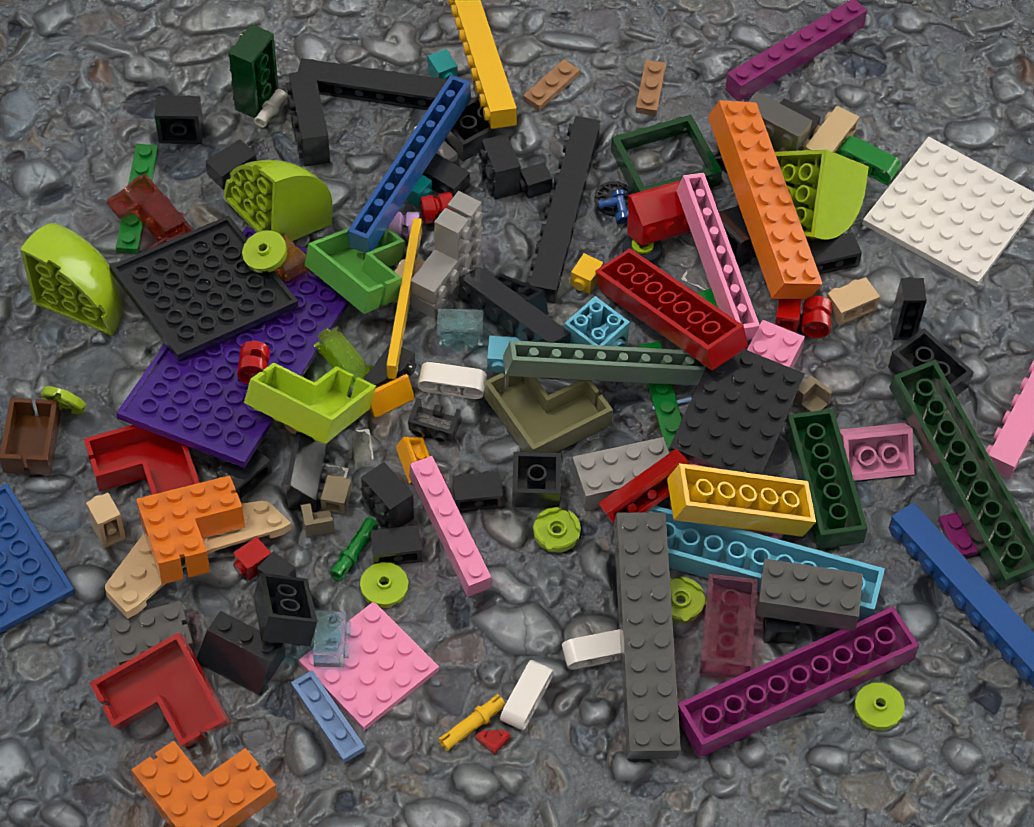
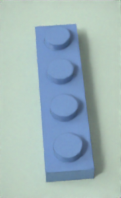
(328, 716)

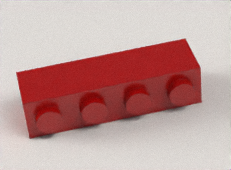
(643, 490)

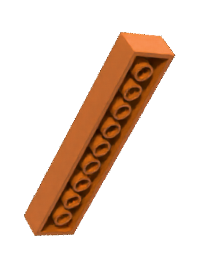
(764, 200)

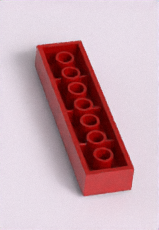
(672, 309)

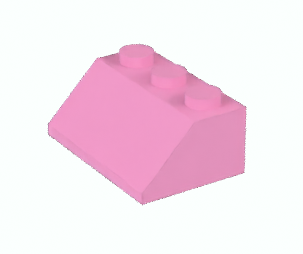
(879, 450)

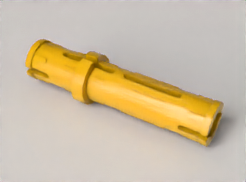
(480, 716)

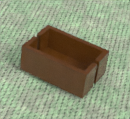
(30, 439)

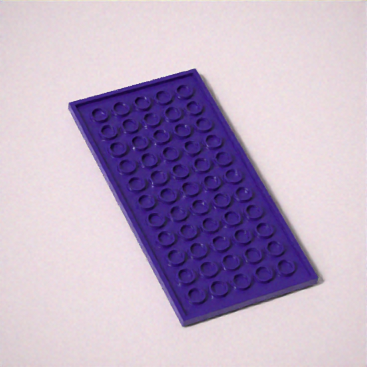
(201, 396)

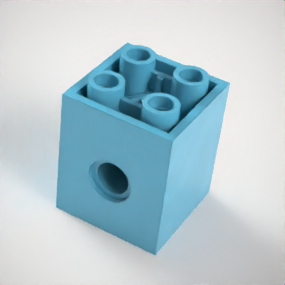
(598, 325)

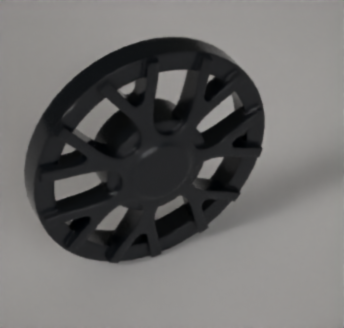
(607, 186)

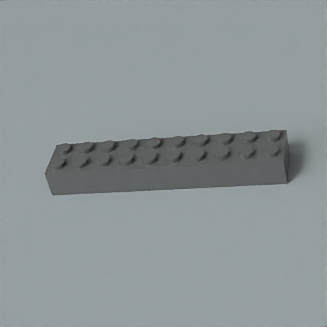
(646, 636)

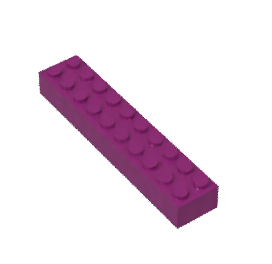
(796, 681)

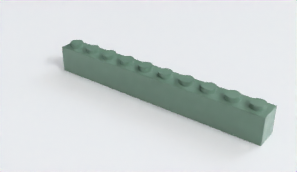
(601, 363)

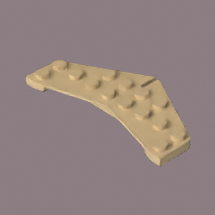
(137, 575)

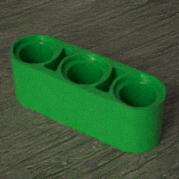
(880, 163)

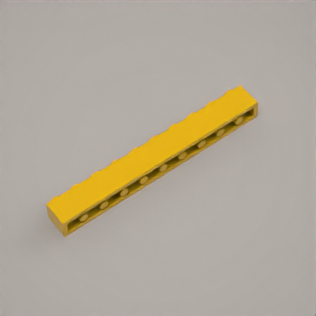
(484, 63)

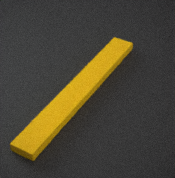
(404, 299)

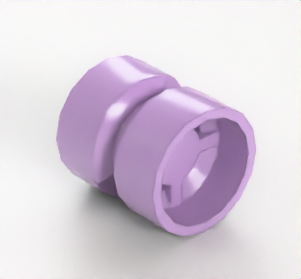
(400, 220)

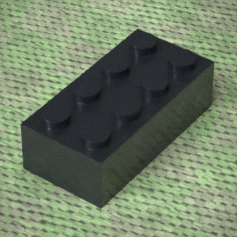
(308, 118)

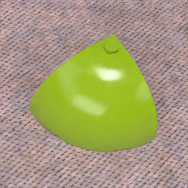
(824, 190)
(279, 198)
(72, 278)

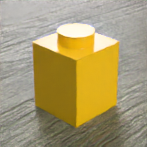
(583, 274)

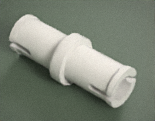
(270, 108)

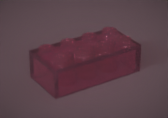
(728, 626)

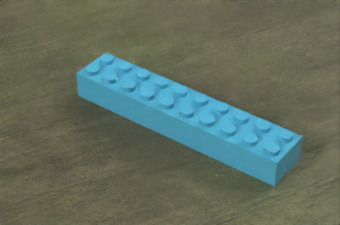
(741, 553)

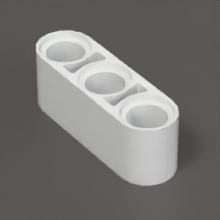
(452, 380)
(592, 650)
(527, 695)

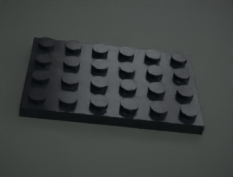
(737, 413)

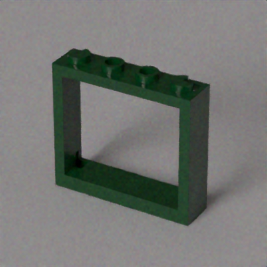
(659, 132)

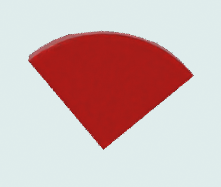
(493, 739)

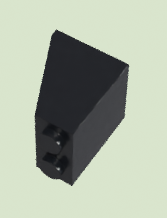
(737, 235)

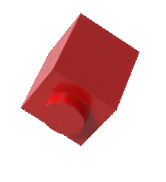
(788, 314)
(250, 557)

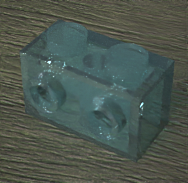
(459, 327)
(330, 639)

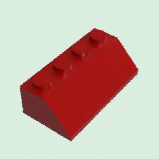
(656, 214)

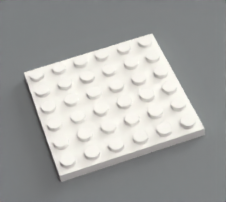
(951, 211)

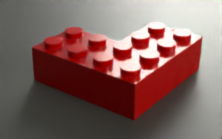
(136, 455)
(167, 679)

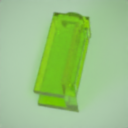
(341, 353)

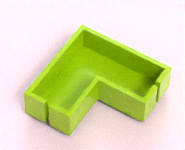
(310, 407)

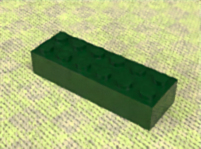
(823, 462)

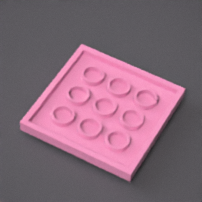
(379, 671)

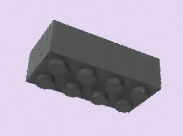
(809, 594)

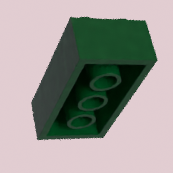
(253, 70)

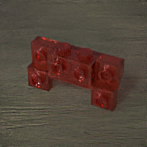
(151, 208)

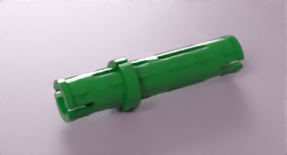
(349, 556)

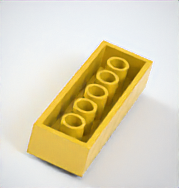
(741, 500)

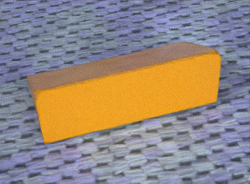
(391, 396)
(409, 451)

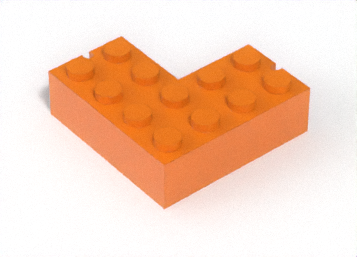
(181, 518)
(216, 800)

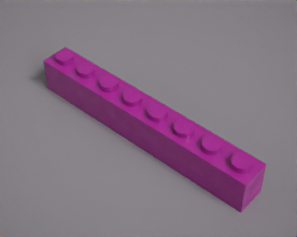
(795, 50)

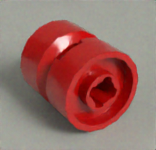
(433, 206)
(816, 317)
(253, 359)

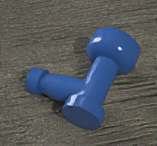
(617, 200)

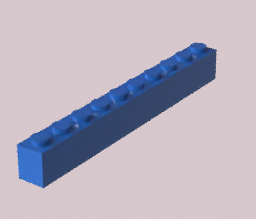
(409, 165)
(966, 588)

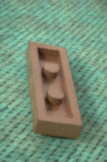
(551, 85)
(650, 87)

